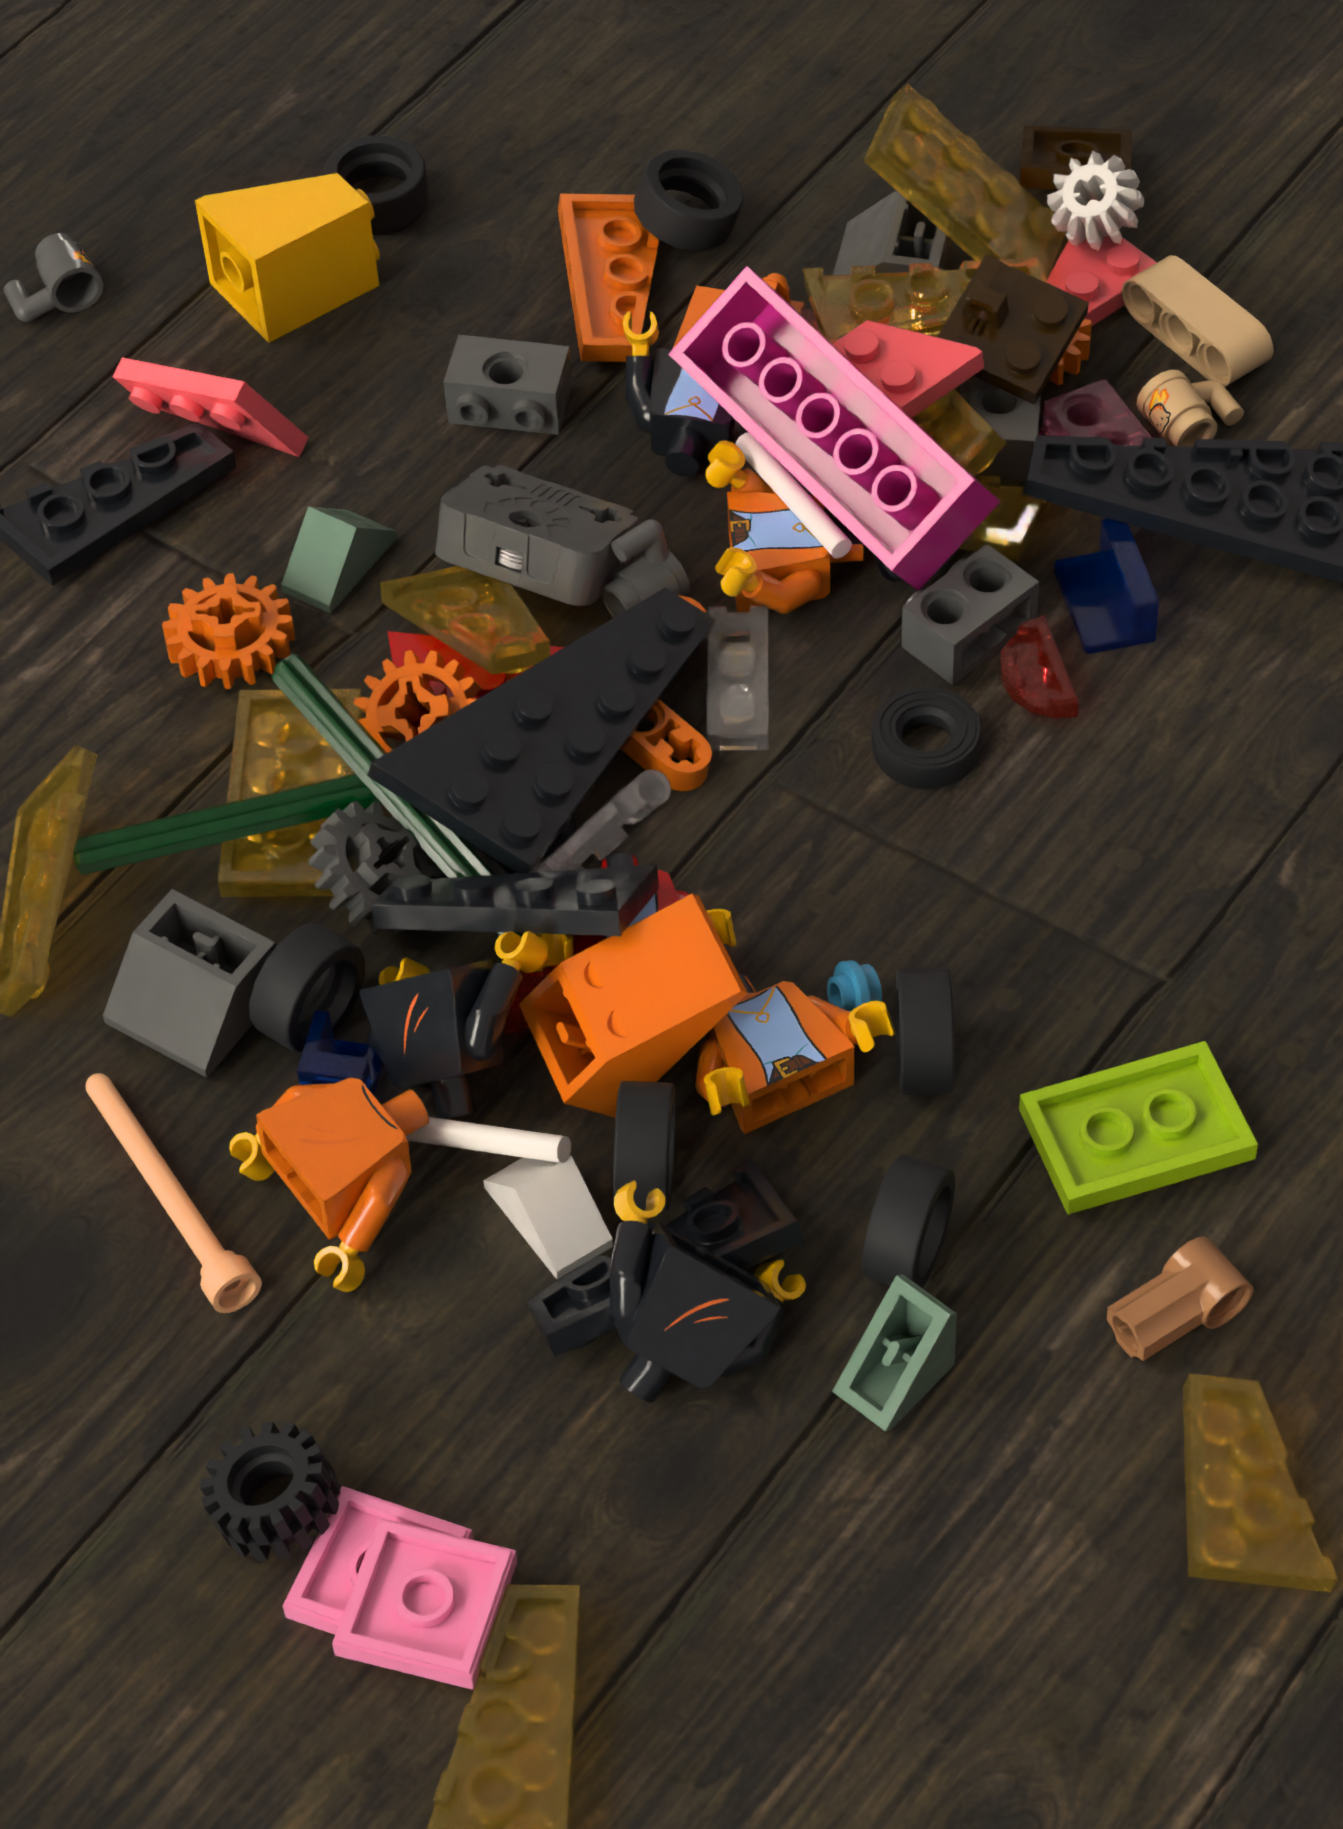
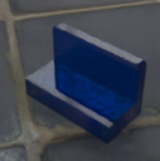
(1110, 592)

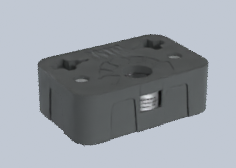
(532, 534)

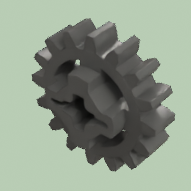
(351, 847)

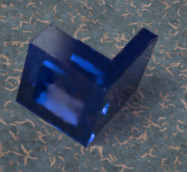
(336, 1060)

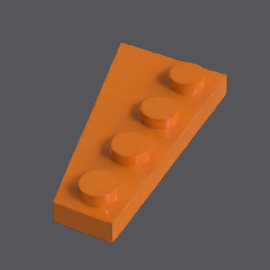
(608, 270)

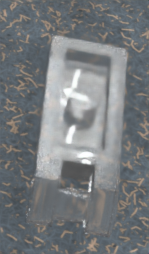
(738, 680)
(603, 829)

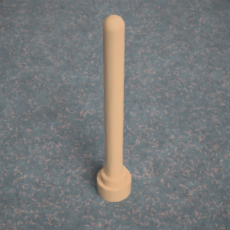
(226, 1277)

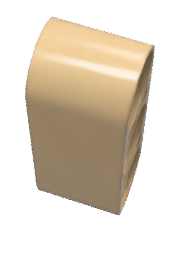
(1197, 320)

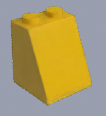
(289, 250)

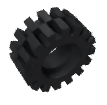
(284, 1518)

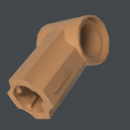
(1193, 1290)

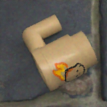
(1181, 408)

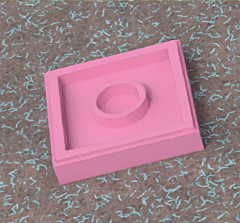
(337, 1555)
(424, 1603)

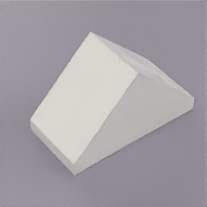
(551, 1212)

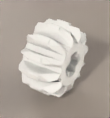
(1095, 200)

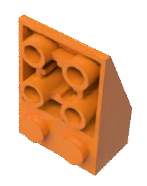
(632, 1004)

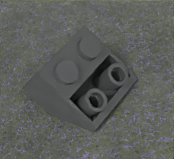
(892, 238)
(187, 982)

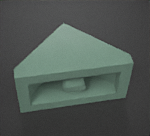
(333, 555)
(899, 1354)

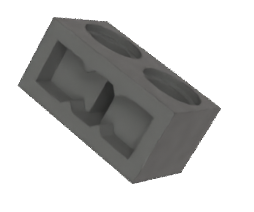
(968, 613)

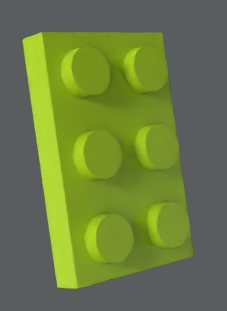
(1137, 1127)

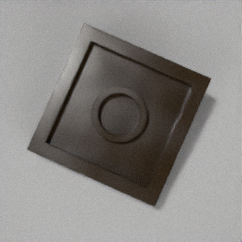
(1049, 151)
(1017, 326)

